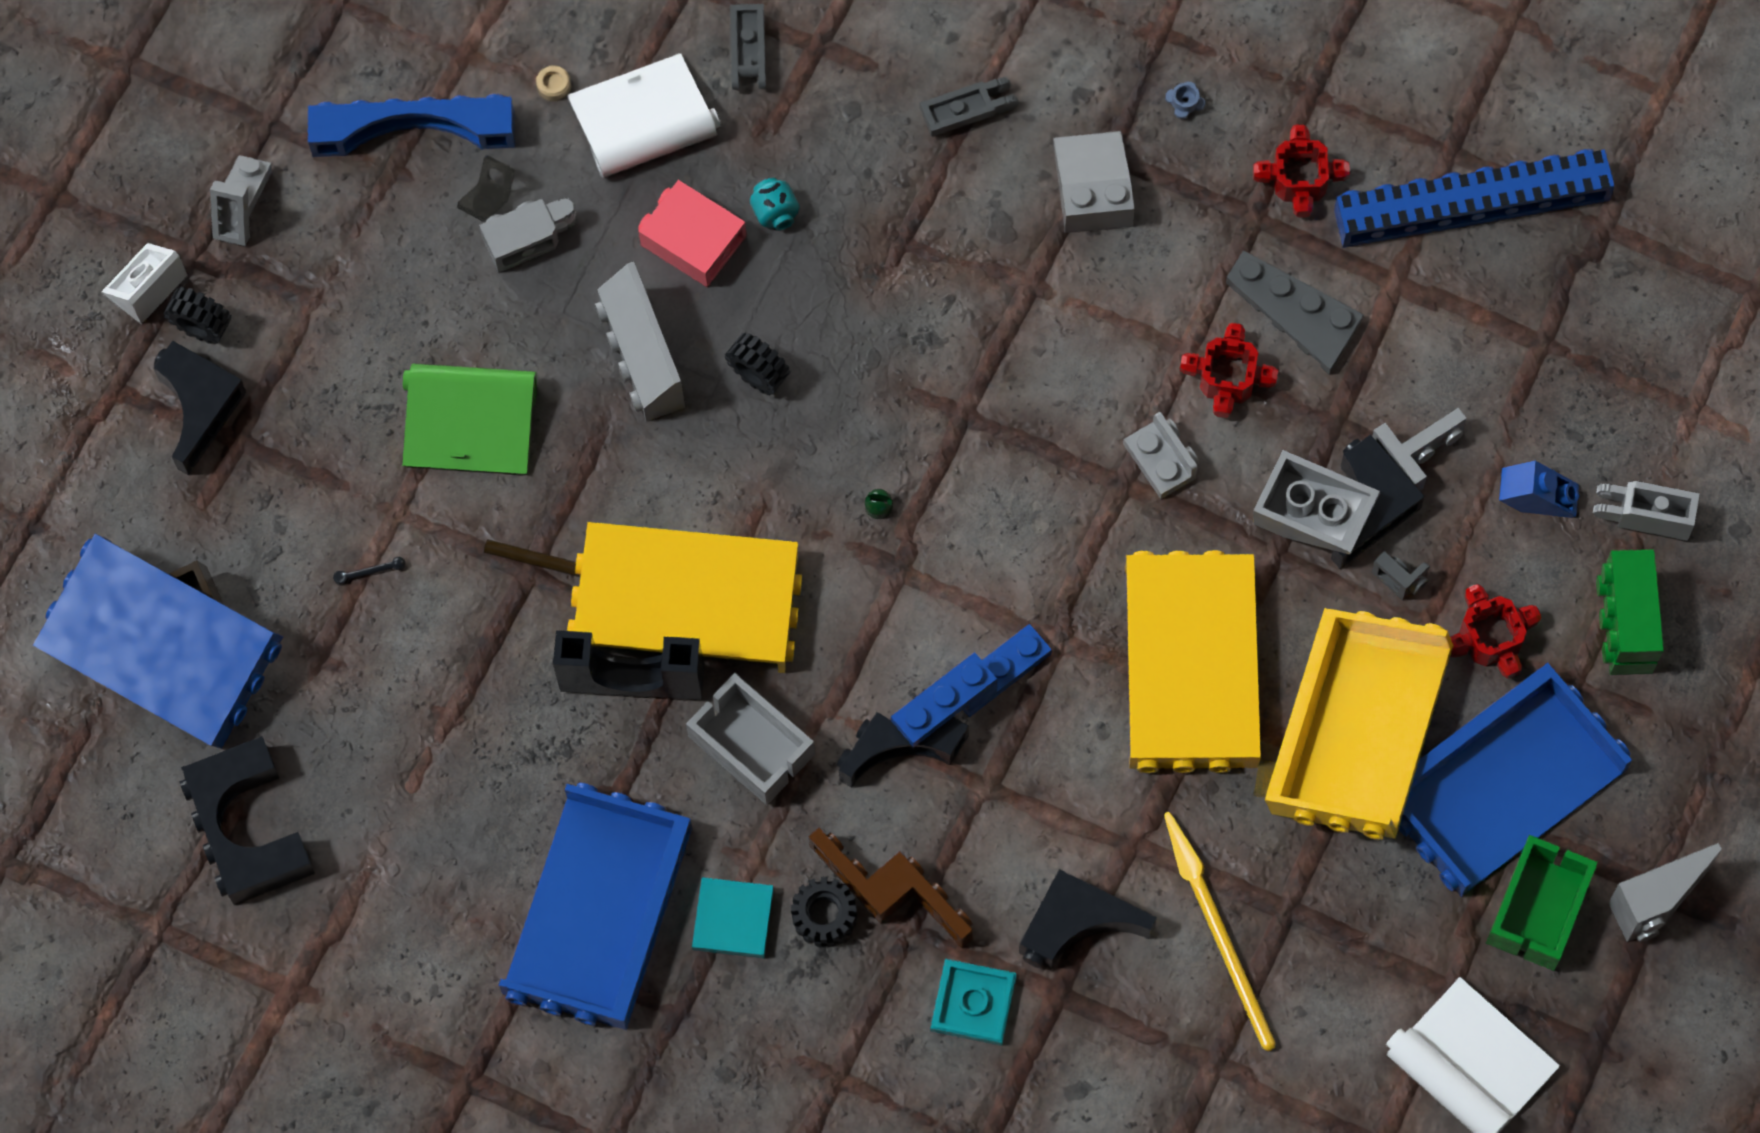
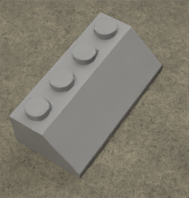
(640, 344)

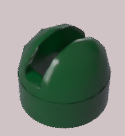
(878, 509)

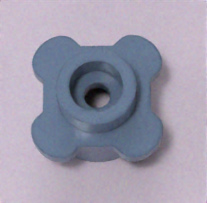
(1189, 91)

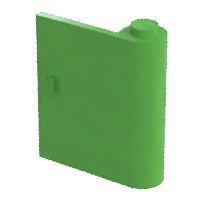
(468, 418)

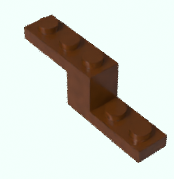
(892, 886)

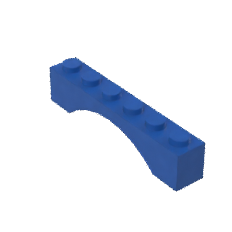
(344, 127)

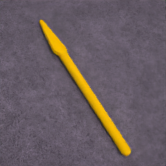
(1192, 869)

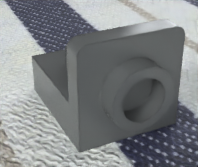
(1396, 577)

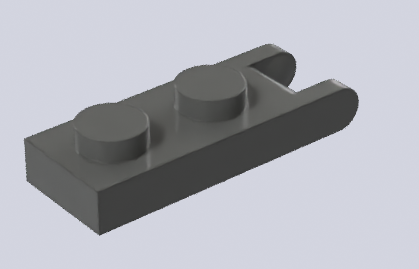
(747, 43)

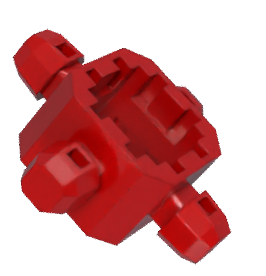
(1302, 193)
(1232, 347)
(1517, 623)

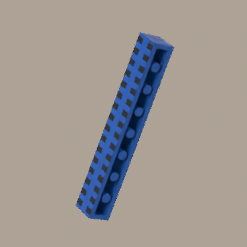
(1473, 197)

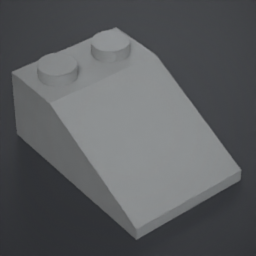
(1094, 182)
(1314, 504)
(1651, 898)

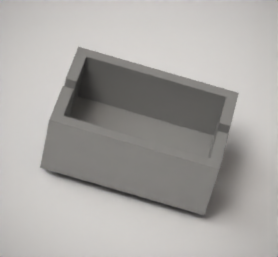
(750, 739)

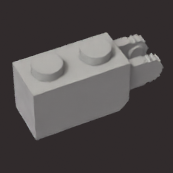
(526, 231)
(1650, 508)

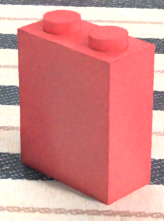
(691, 233)

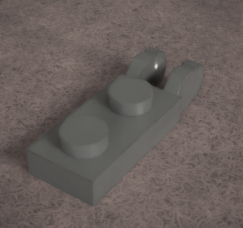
(966, 106)

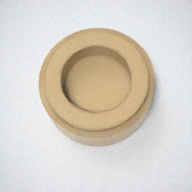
(553, 83)

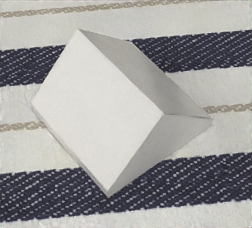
(146, 281)

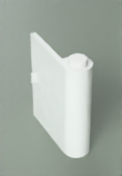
(643, 115)
(1472, 1059)

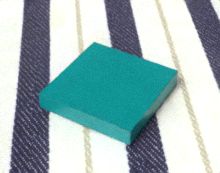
(732, 917)
(973, 1002)

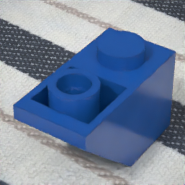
(1538, 490)

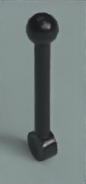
(342, 578)

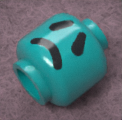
(774, 204)

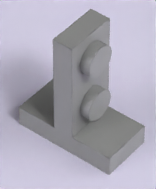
(236, 199)
(1422, 445)

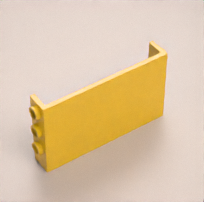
(687, 585)
(1192, 661)
(1359, 723)

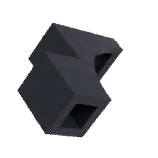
(883, 741)

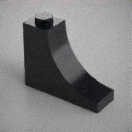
(206, 398)
(1398, 497)
(1074, 912)

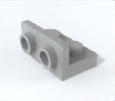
(1162, 456)

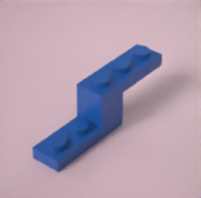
(971, 685)

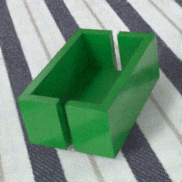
(1630, 612)
(1541, 903)

